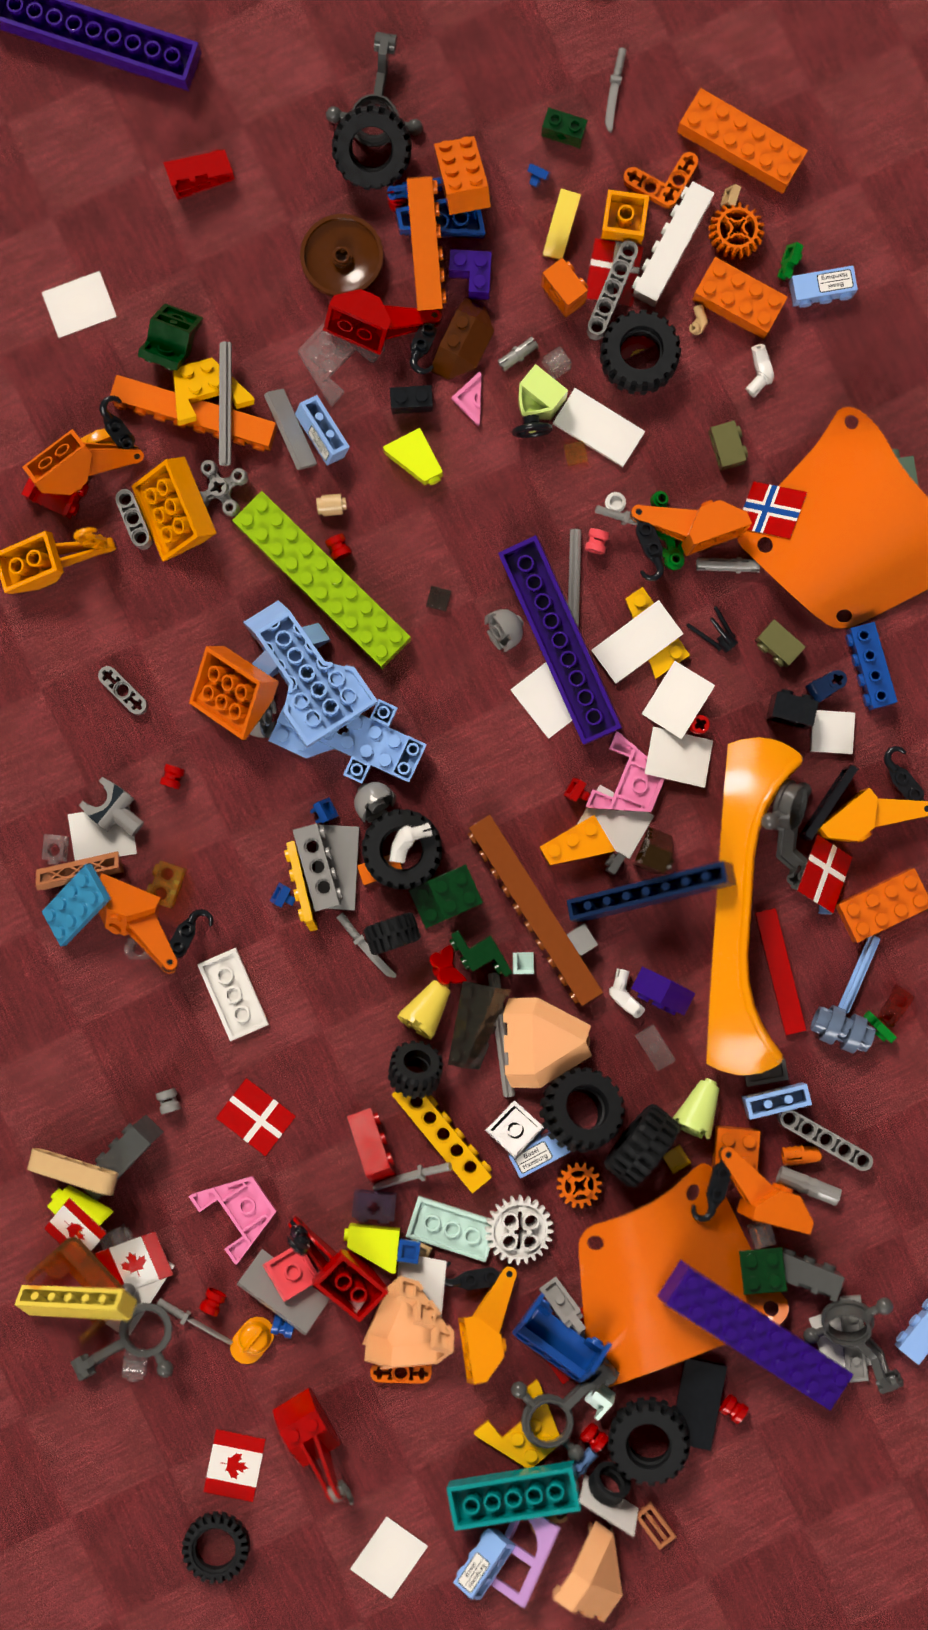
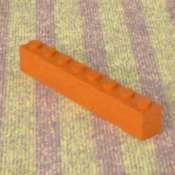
(162, 405)

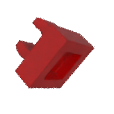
(576, 791)

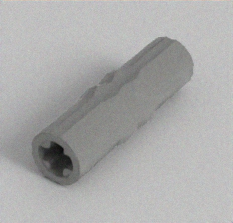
(808, 1185)

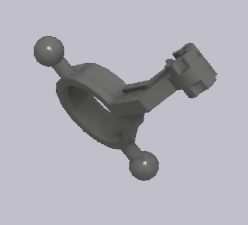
(383, 44)
(786, 818)
(85, 1365)
(604, 1374)
(886, 1379)

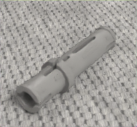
(721, 564)

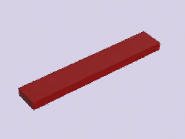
(780, 971)

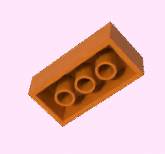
(462, 175)
(739, 298)
(883, 905)

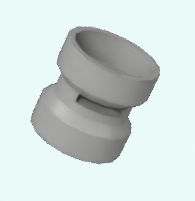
(168, 1106)

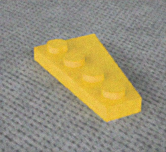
(665, 658)
(301, 892)

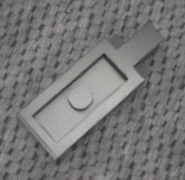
(563, 1304)

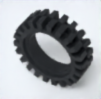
(207, 1571)

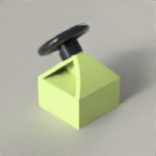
(538, 399)

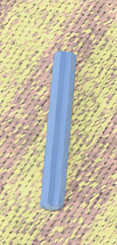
(859, 973)

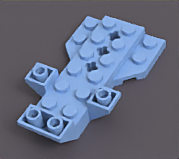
(293, 651)
(367, 742)

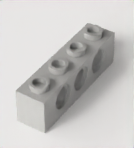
(303, 837)

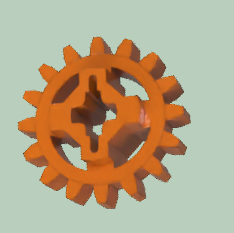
(585, 1177)

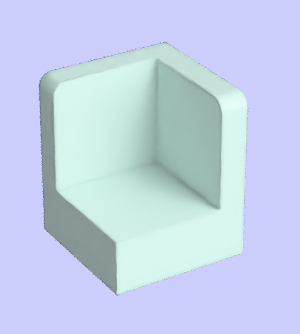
(523, 962)
(601, 1400)

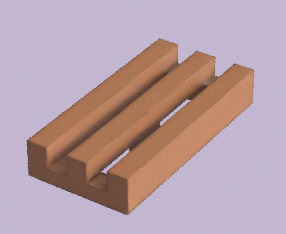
(644, 1510)

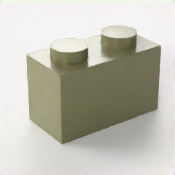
(727, 445)
(779, 644)

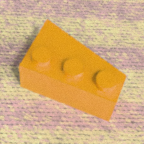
(579, 842)

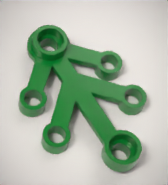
(670, 543)

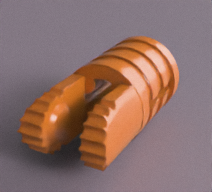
(800, 1155)

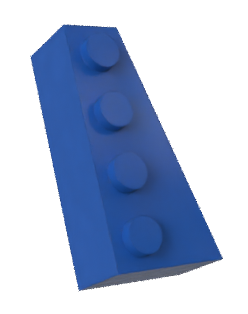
(462, 225)

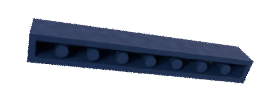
(652, 891)

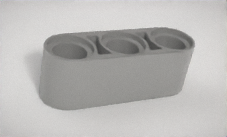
(127, 512)

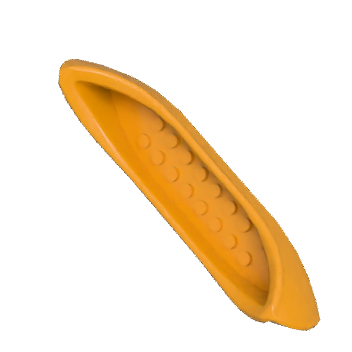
(735, 1030)

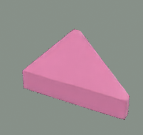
(469, 398)

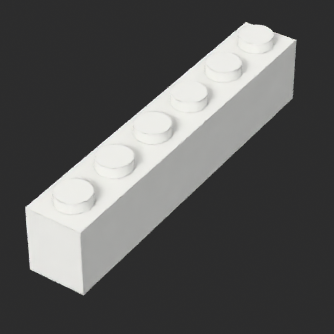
(673, 243)

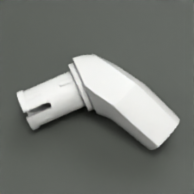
(764, 370)
(404, 840)
(622, 997)

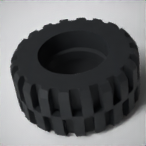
(343, 153)
(647, 326)
(374, 858)
(605, 1099)
(642, 1145)
(644, 1468)

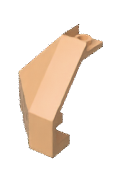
(541, 1042)
(407, 1329)
(595, 1578)

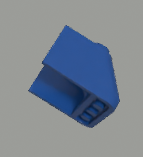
(559, 1344)

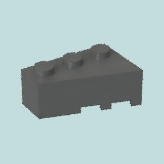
(812, 1275)

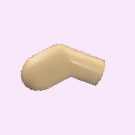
(700, 322)

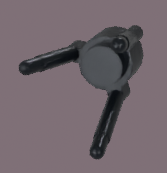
(726, 640)

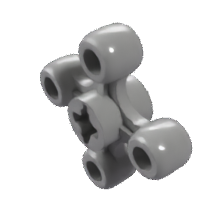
(227, 485)

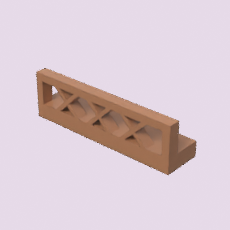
(62, 874)

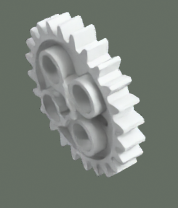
(499, 1229)

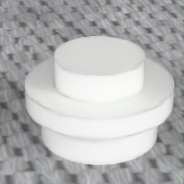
(615, 501)

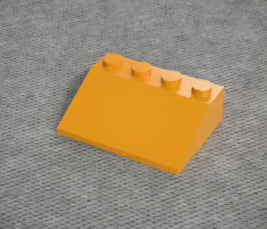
(173, 508)

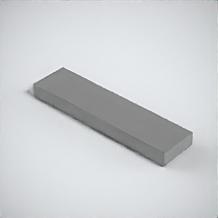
(290, 429)
(854, 1358)

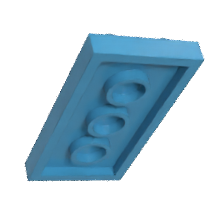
(76, 904)

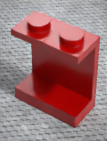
(62, 504)

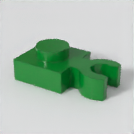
(790, 258)
(882, 1031)

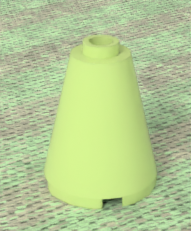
(699, 1110)

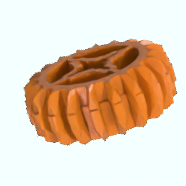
(725, 218)

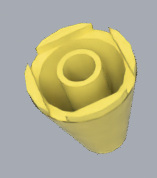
(426, 1009)

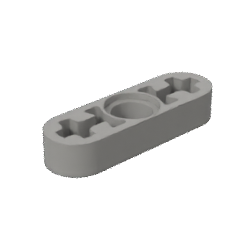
(115, 675)

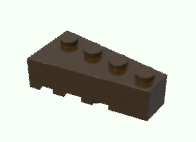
(655, 852)

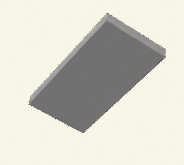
(343, 846)
(298, 1311)

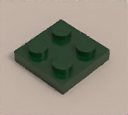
(763, 1270)

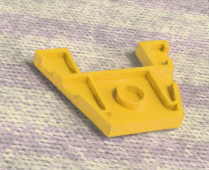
(199, 382)
(514, 1442)

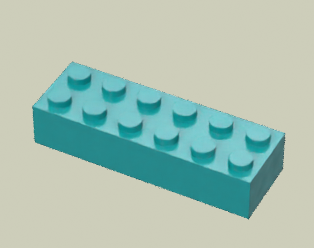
(514, 1495)

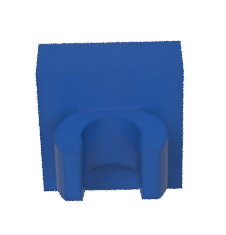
(538, 173)
(324, 810)
(282, 895)
(408, 1251)

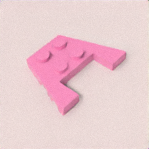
(635, 789)
(246, 1207)

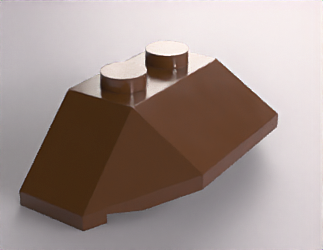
(464, 340)

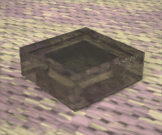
(438, 598)

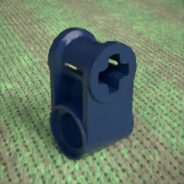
(823, 686)

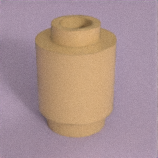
(331, 505)

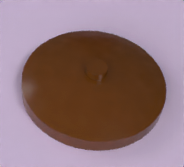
(341, 254)

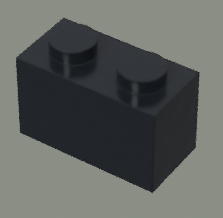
(411, 399)

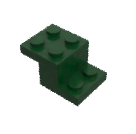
(170, 337)
(446, 896)
(480, 954)

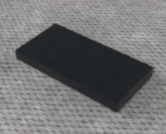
(828, 802)
(700, 1399)

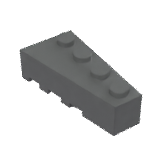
(124, 1152)

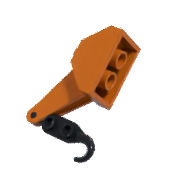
(69, 460)
(696, 529)
(136, 914)
(759, 1199)

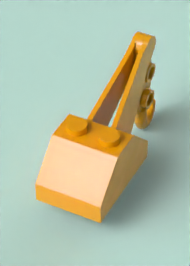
(37, 563)

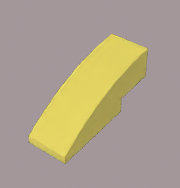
(561, 224)

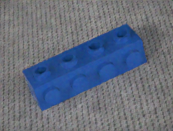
(871, 666)

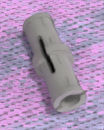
(518, 353)

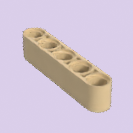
(72, 1171)

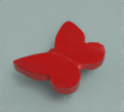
(443, 967)

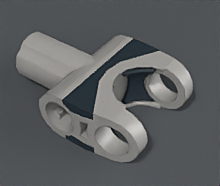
(114, 810)

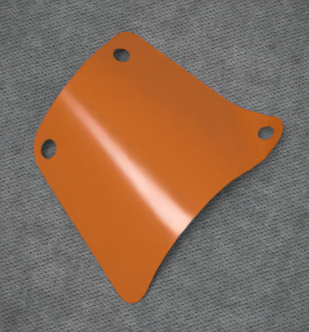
(858, 530)
(635, 1263)

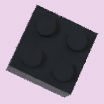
(792, 709)

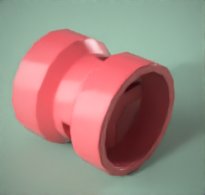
(597, 541)

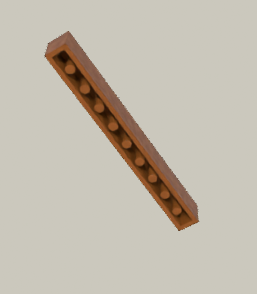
(535, 910)

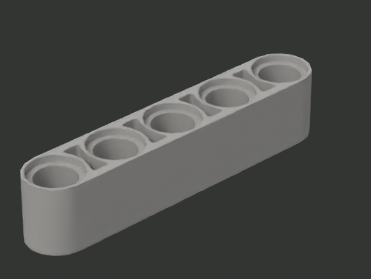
(616, 281)
(834, 1142)

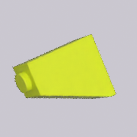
(415, 457)
(90, 1206)
(374, 1243)

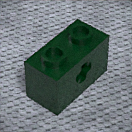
(564, 127)

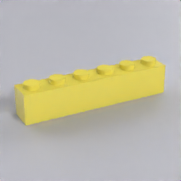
(76, 1302)

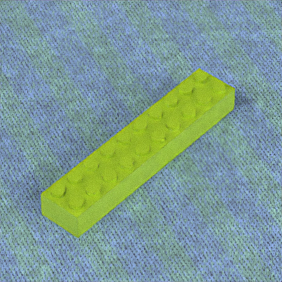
(321, 580)

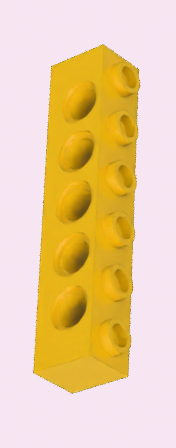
(471, 1179)

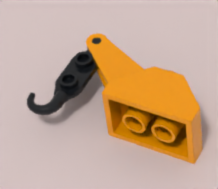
(866, 811)
(480, 1333)

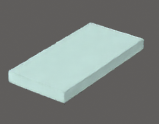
(449, 1228)

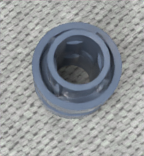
(851, 1032)

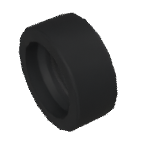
(600, 1492)

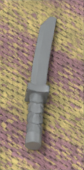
(615, 81)
(623, 517)
(359, 940)
(420, 1173)
(186, 1317)

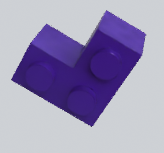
(472, 266)
(662, 992)

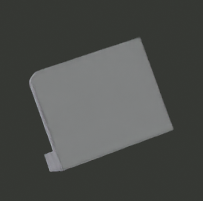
(582, 939)

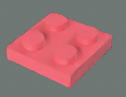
(290, 1273)

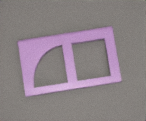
(546, 1534)

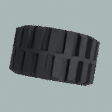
(392, 933)
(418, 1056)

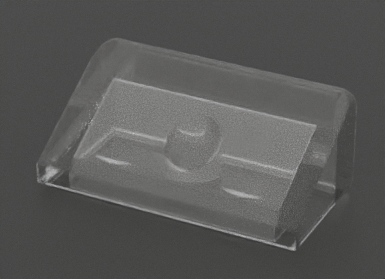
(655, 1047)

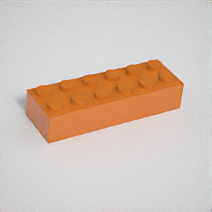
(741, 140)
(424, 242)

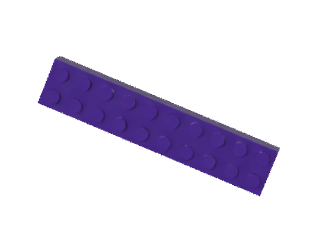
(104, 38)
(560, 640)
(754, 1335)

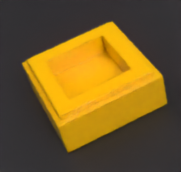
(676, 1159)

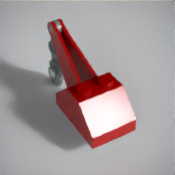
(311, 1437)

